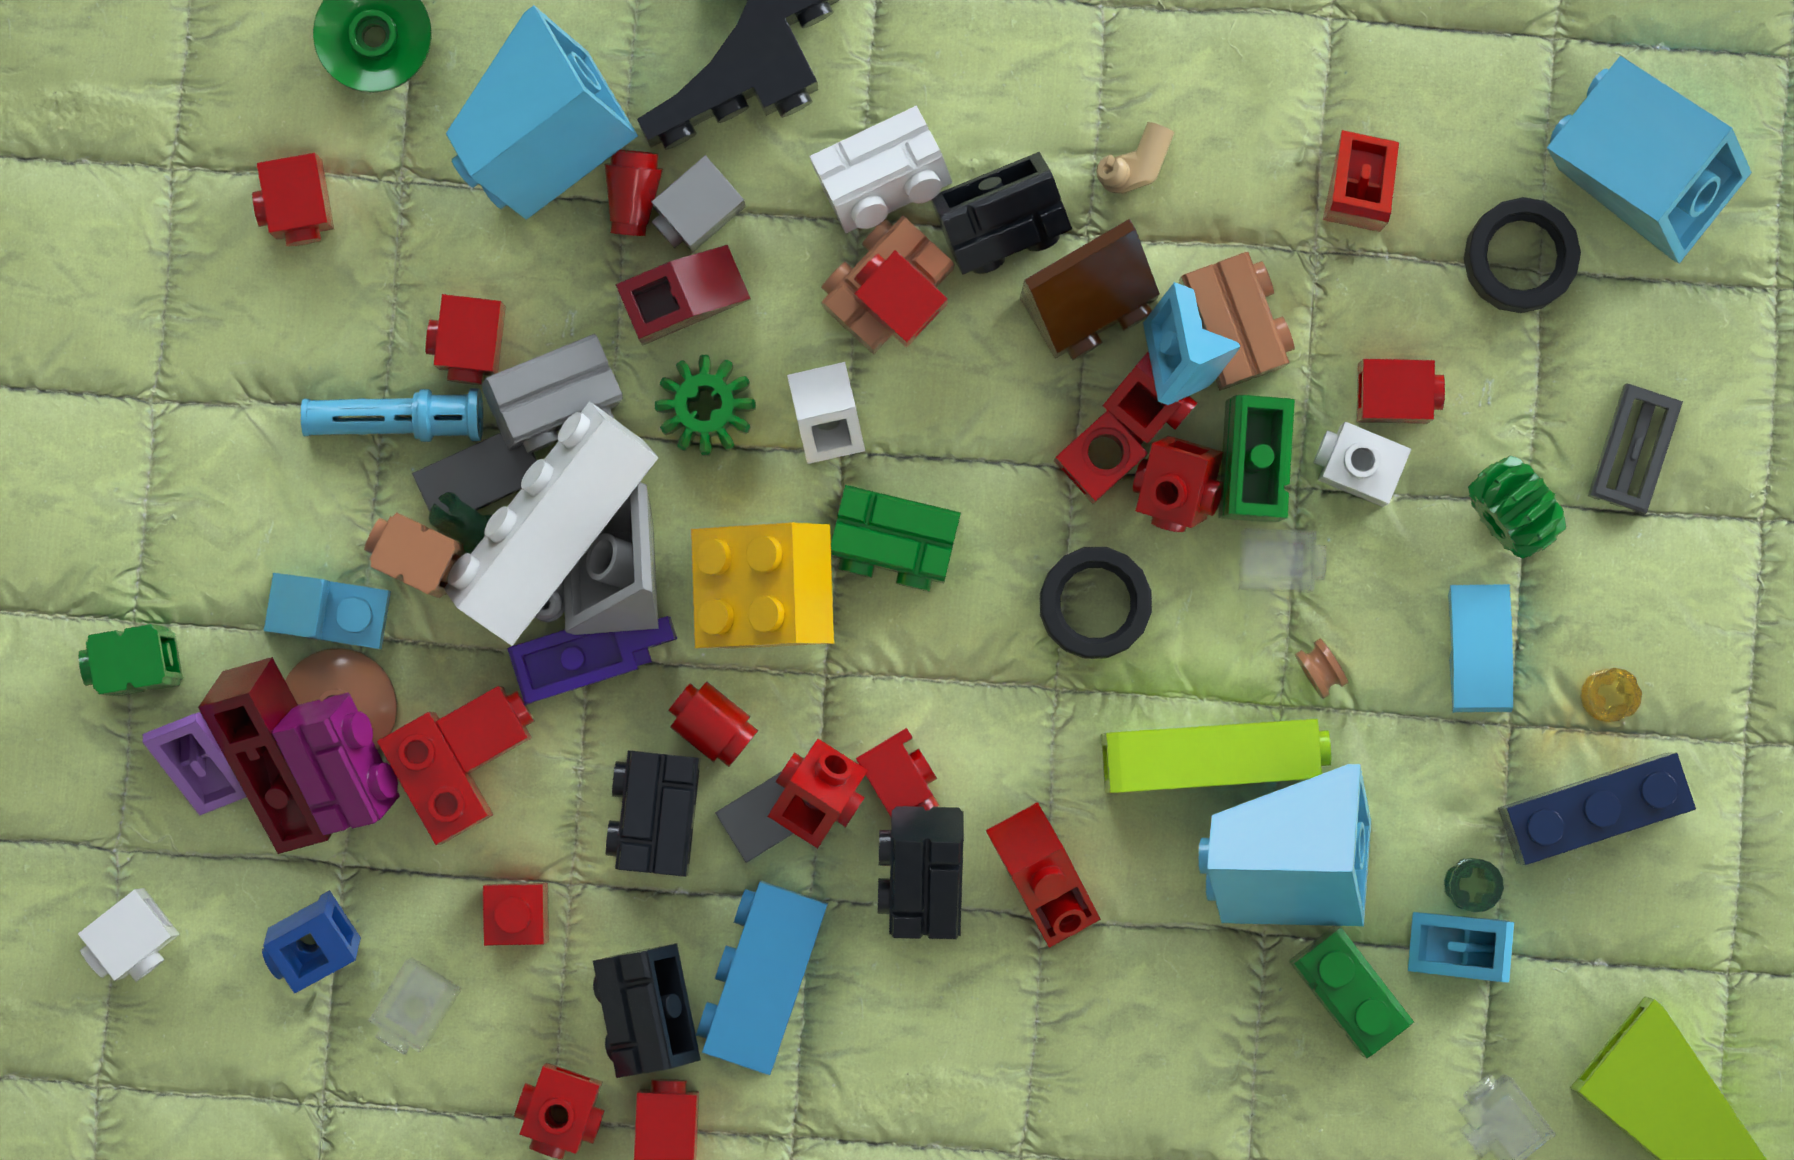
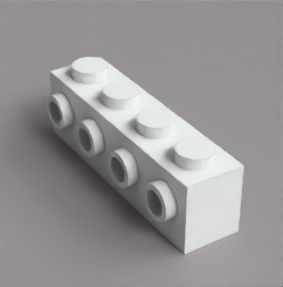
(549, 522)

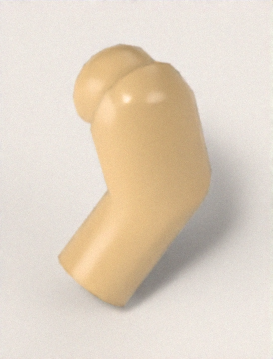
(1138, 167)

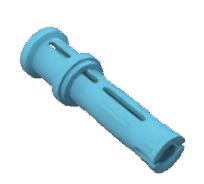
(322, 418)

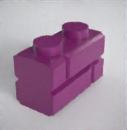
(336, 763)

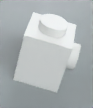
(826, 412)
(1361, 463)
(128, 938)

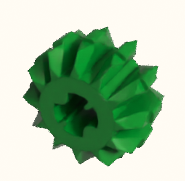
(719, 418)
(1517, 507)

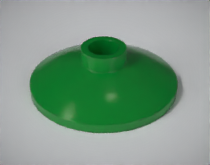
(343, 52)

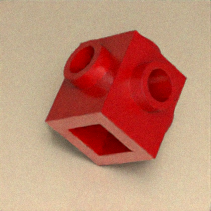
(1178, 484)
(817, 793)
(573, 1092)

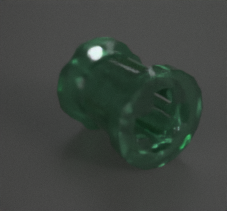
(1483, 900)

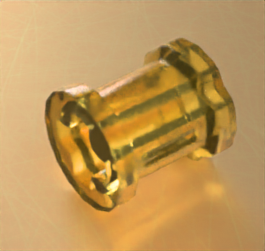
(1627, 687)

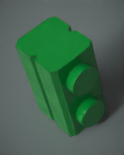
(1256, 458)
(894, 537)
(131, 660)
(1351, 991)

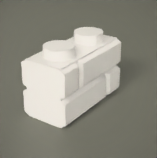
(881, 170)

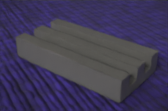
(1619, 496)

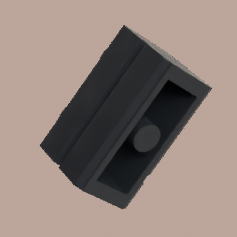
(1002, 214)
(655, 813)
(924, 872)
(645, 1011)

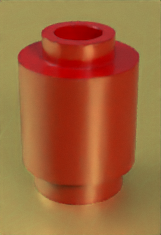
(712, 723)

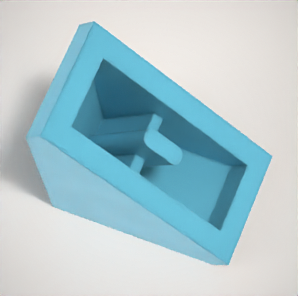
(1461, 946)

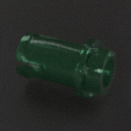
(463, 524)

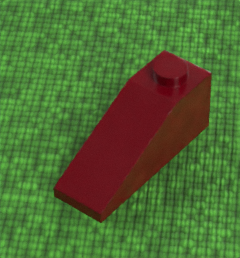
(241, 715)

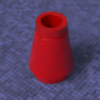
(631, 187)

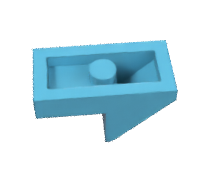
(1179, 350)
(327, 610)

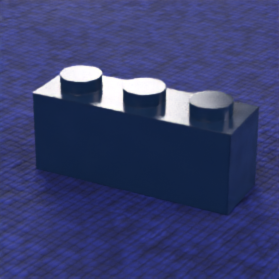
(1597, 808)

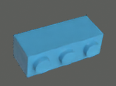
(761, 976)

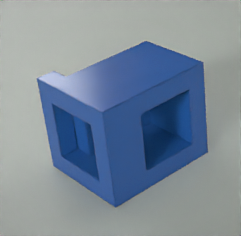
(304, 963)

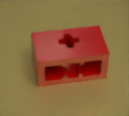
(434, 779)

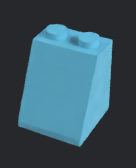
(537, 119)
(1650, 157)
(1292, 854)

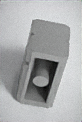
(545, 391)

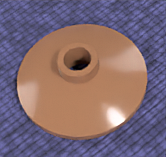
(345, 671)

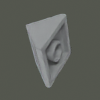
(616, 576)

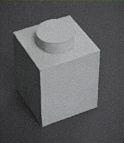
(696, 206)

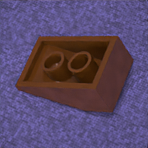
(1091, 291)

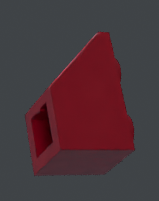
(682, 293)

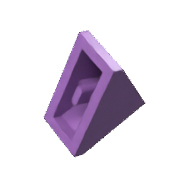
(194, 763)

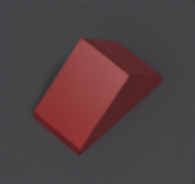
(1362, 182)

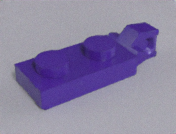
(571, 661)

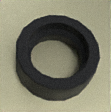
(1566, 247)
(1127, 571)

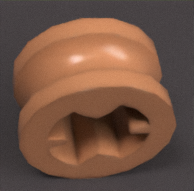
(1321, 668)

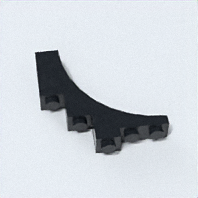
(754, 60)

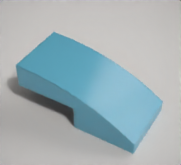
(1481, 648)

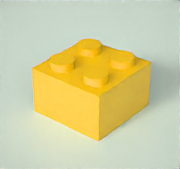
(762, 585)

